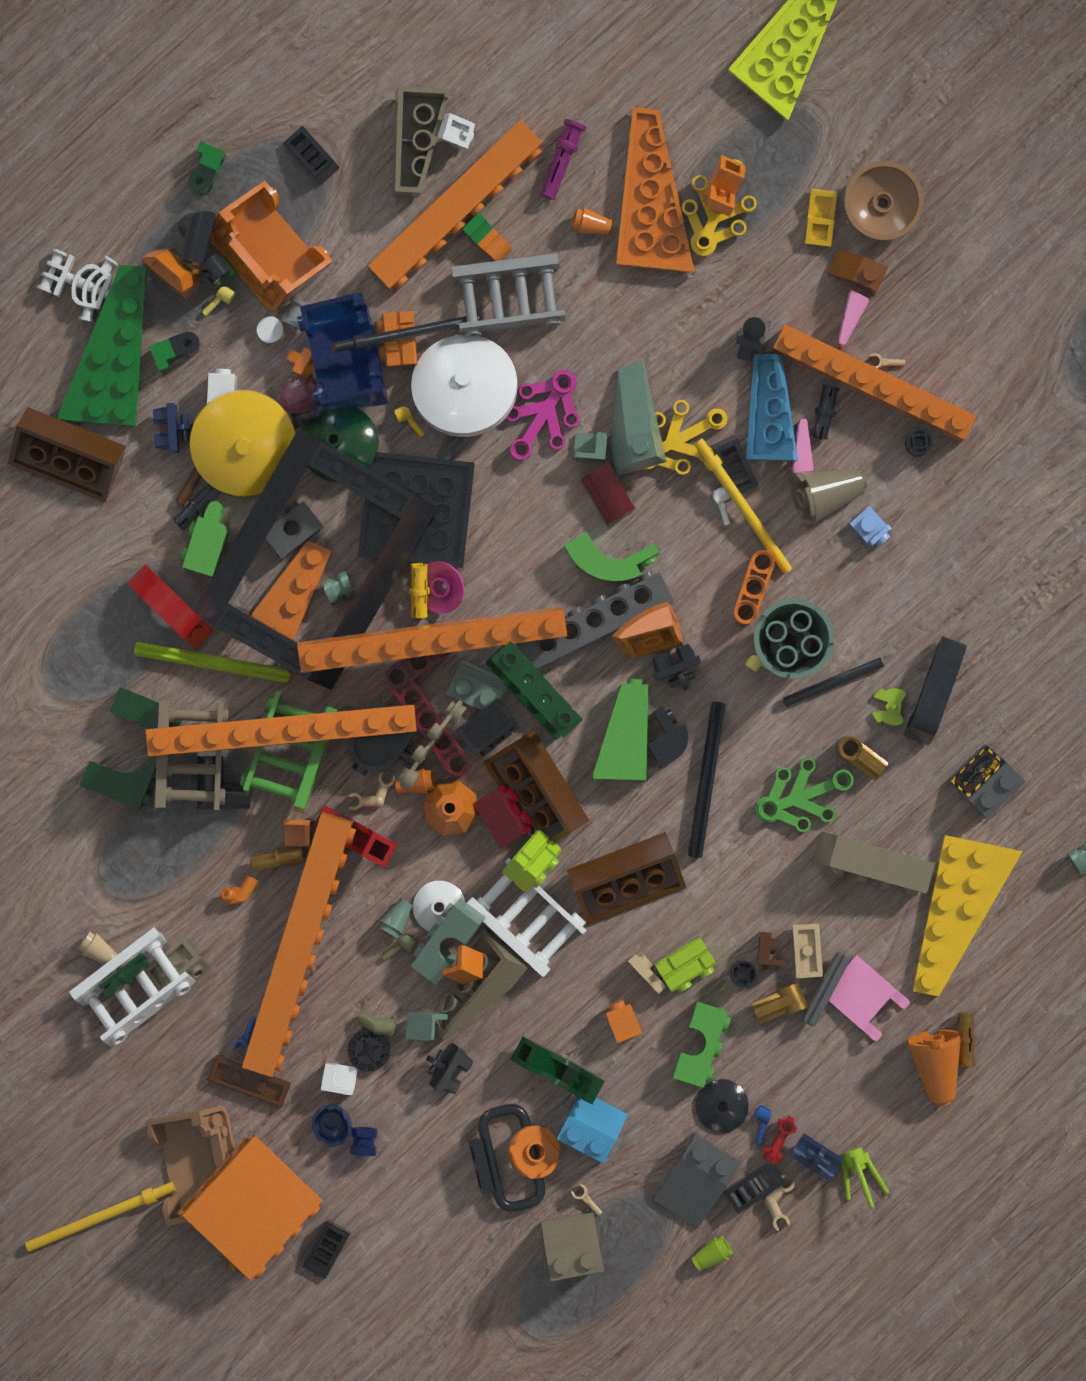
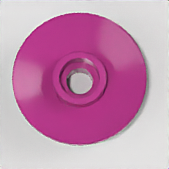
(441, 599)

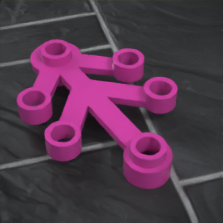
(545, 411)

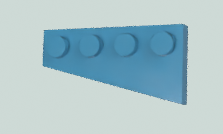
(770, 414)

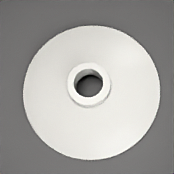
(428, 896)

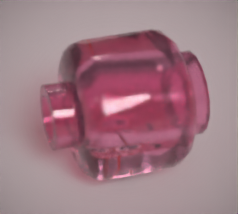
(296, 394)

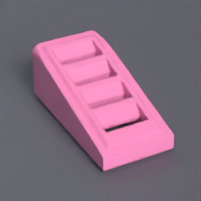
(853, 311)
(803, 448)

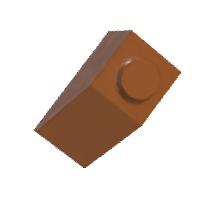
(857, 271)

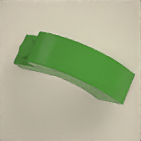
(600, 567)

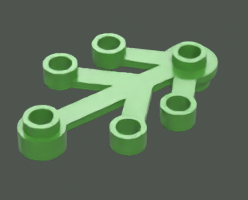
(799, 797)

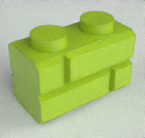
(532, 860)
(685, 965)

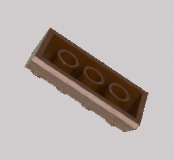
(66, 454)
(539, 786)
(626, 878)

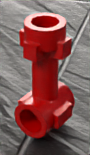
(786, 1127)

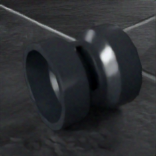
(916, 446)
(743, 973)

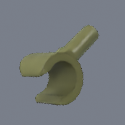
(406, 941)

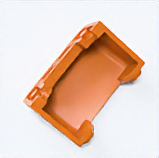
(266, 248)

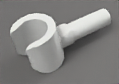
(720, 496)

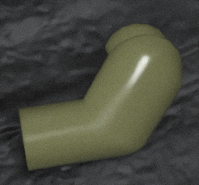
(378, 1025)

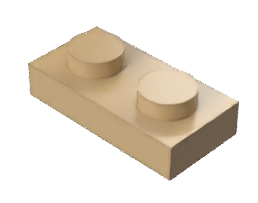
(807, 950)

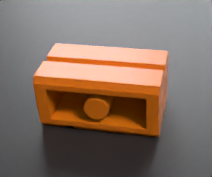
(399, 352)

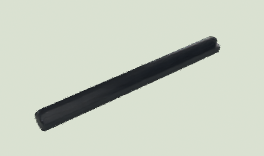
(706, 779)

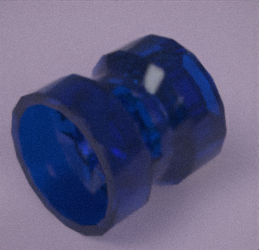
(363, 1141)

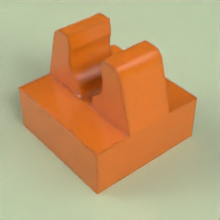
(303, 362)

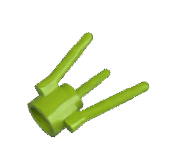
(856, 1160)

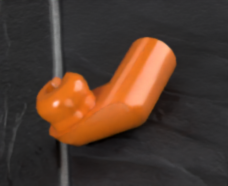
(239, 894)

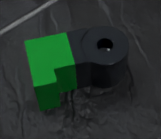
(217, 271)
(175, 347)

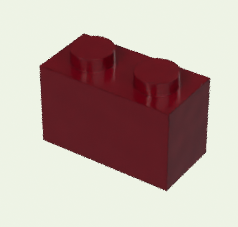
(504, 815)

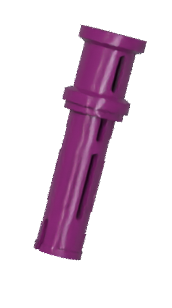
(566, 147)

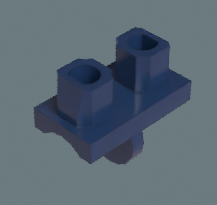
(169, 416)
(816, 1157)

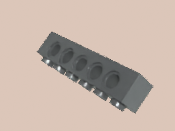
(649, 582)

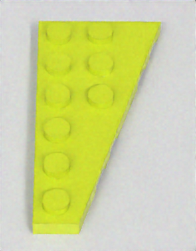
(783, 53)

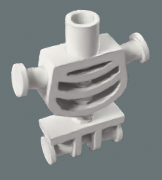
(77, 281)

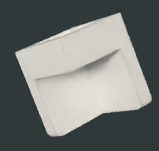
(339, 1078)

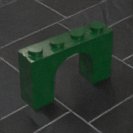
(134, 786)

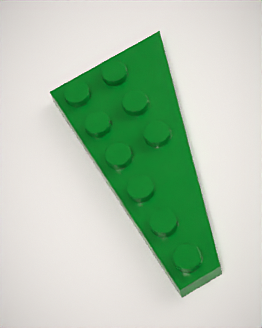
(109, 370)

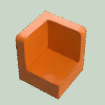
(298, 833)
(468, 966)

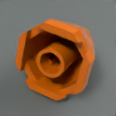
(464, 812)

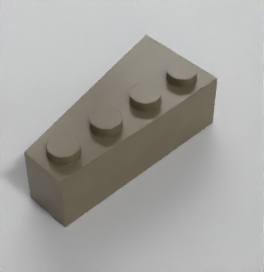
(415, 134)
(875, 863)

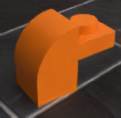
(723, 186)

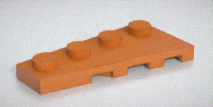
(293, 591)

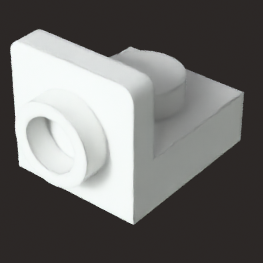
(456, 131)

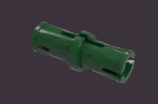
(124, 974)

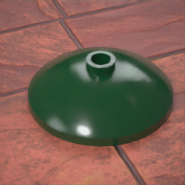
(355, 435)

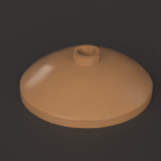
(894, 185)

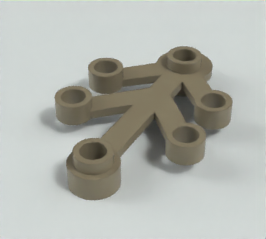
(453, 714)

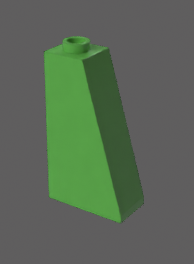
(625, 741)

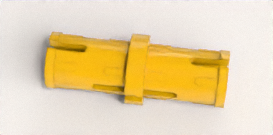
(419, 590)

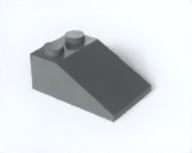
(697, 1180)

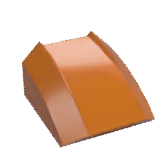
(173, 272)
(649, 632)

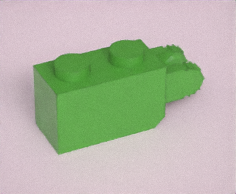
(206, 542)

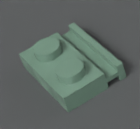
(475, 686)

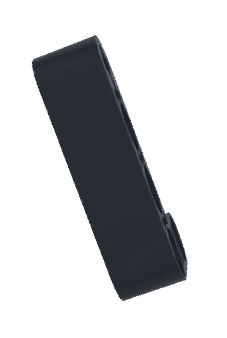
(935, 691)

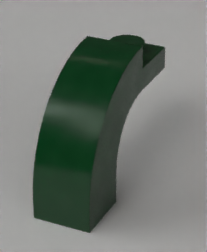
(557, 1069)

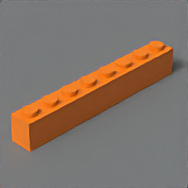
(456, 205)
(874, 383)

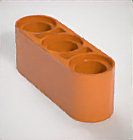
(760, 576)

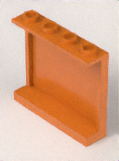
(250, 1207)

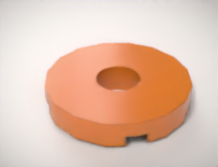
(519, 1152)

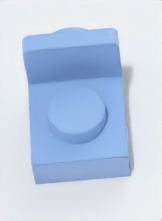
(870, 527)

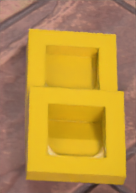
(821, 217)

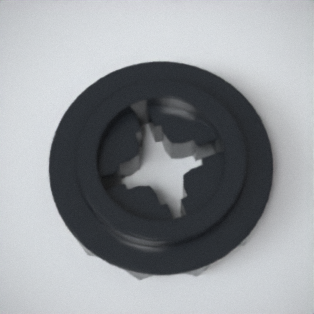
(363, 1062)

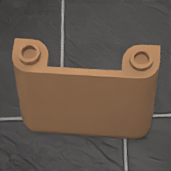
(193, 1149)

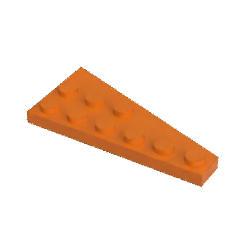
(651, 215)

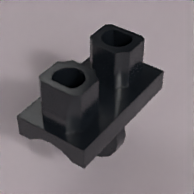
(751, 338)
(687, 660)
(444, 1066)

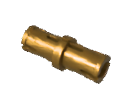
(966, 1032)

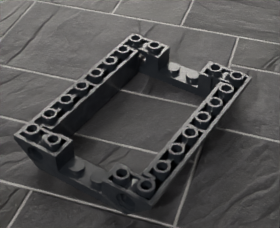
(303, 451)

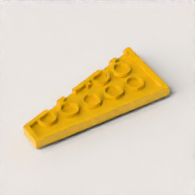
(962, 894)

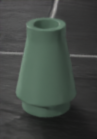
(396, 919)

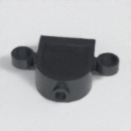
(380, 751)

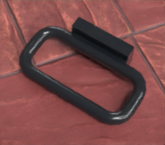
(486, 1165)

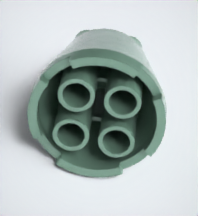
(801, 620)

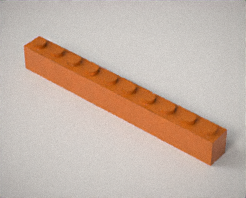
(431, 639)
(280, 730)
(298, 943)

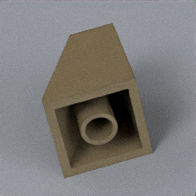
(572, 1246)

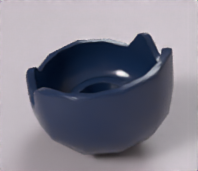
(332, 1125)

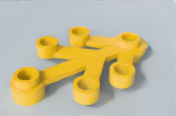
(713, 219)
(676, 441)

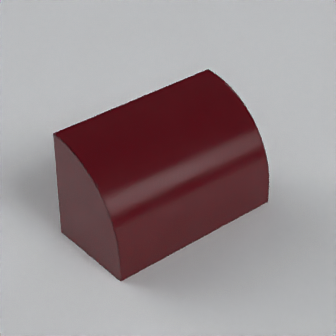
(608, 494)

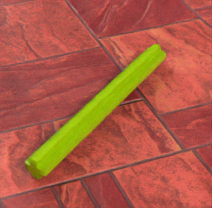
(212, 662)

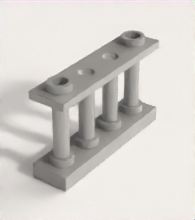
(518, 269)

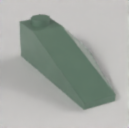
(635, 428)

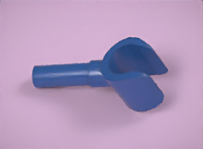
(246, 1035)
(762, 1114)

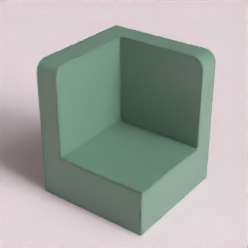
(590, 446)
(422, 1025)

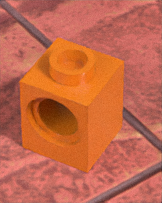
(623, 1021)

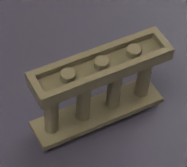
(166, 767)

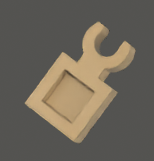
(643, 967)

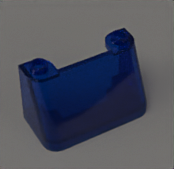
(346, 376)

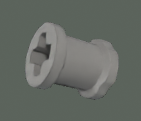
(293, 312)

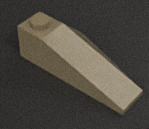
(465, 1001)

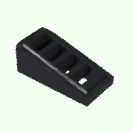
(323, 167)
(727, 443)
(736, 1199)
(335, 1229)

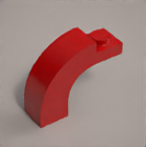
(170, 606)
(366, 841)

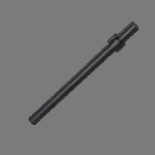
(359, 341)

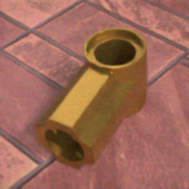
(863, 758)
(785, 1001)

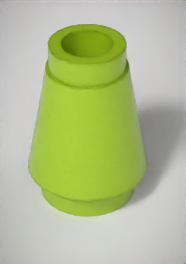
(712, 1254)

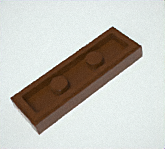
(256, 1085)

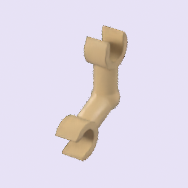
(379, 798)
(771, 1203)

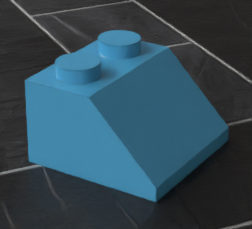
(592, 1128)

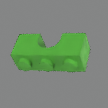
(696, 1067)

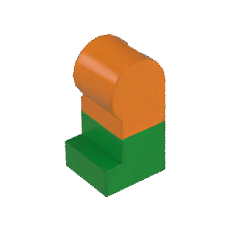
(486, 238)

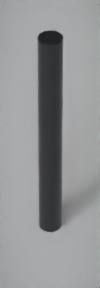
(833, 682)

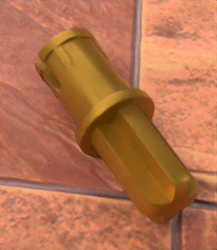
(276, 859)

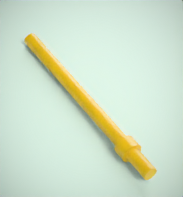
(713, 464)
(147, 1197)

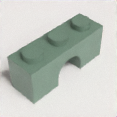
(459, 923)

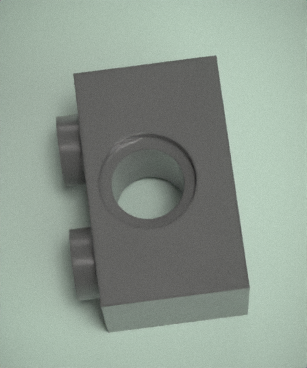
(308, 528)

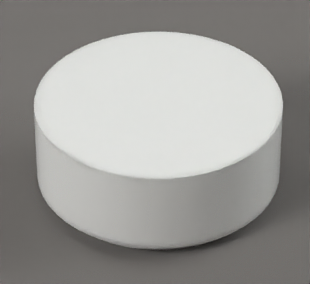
(270, 330)

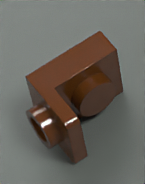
(766, 947)

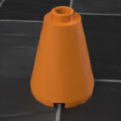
(937, 1063)

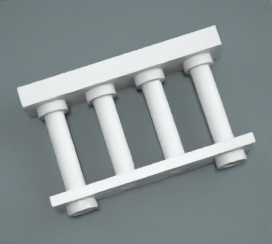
(521, 941)
(88, 990)

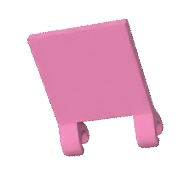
(862, 994)

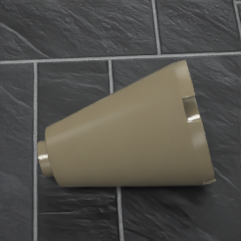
(825, 491)

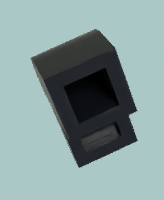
(673, 743)

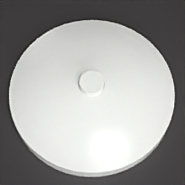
(464, 385)

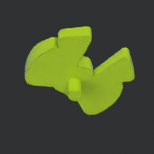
(892, 715)

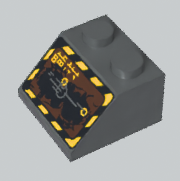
(986, 781)

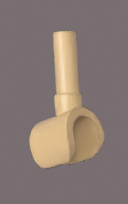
(887, 362)
(587, 1200)

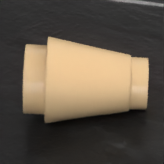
(96, 948)

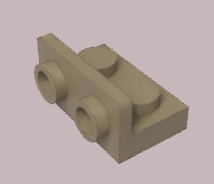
(183, 958)

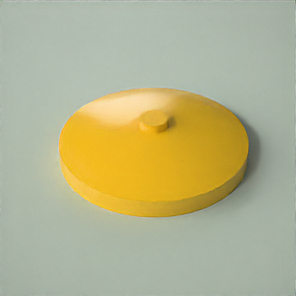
(240, 441)

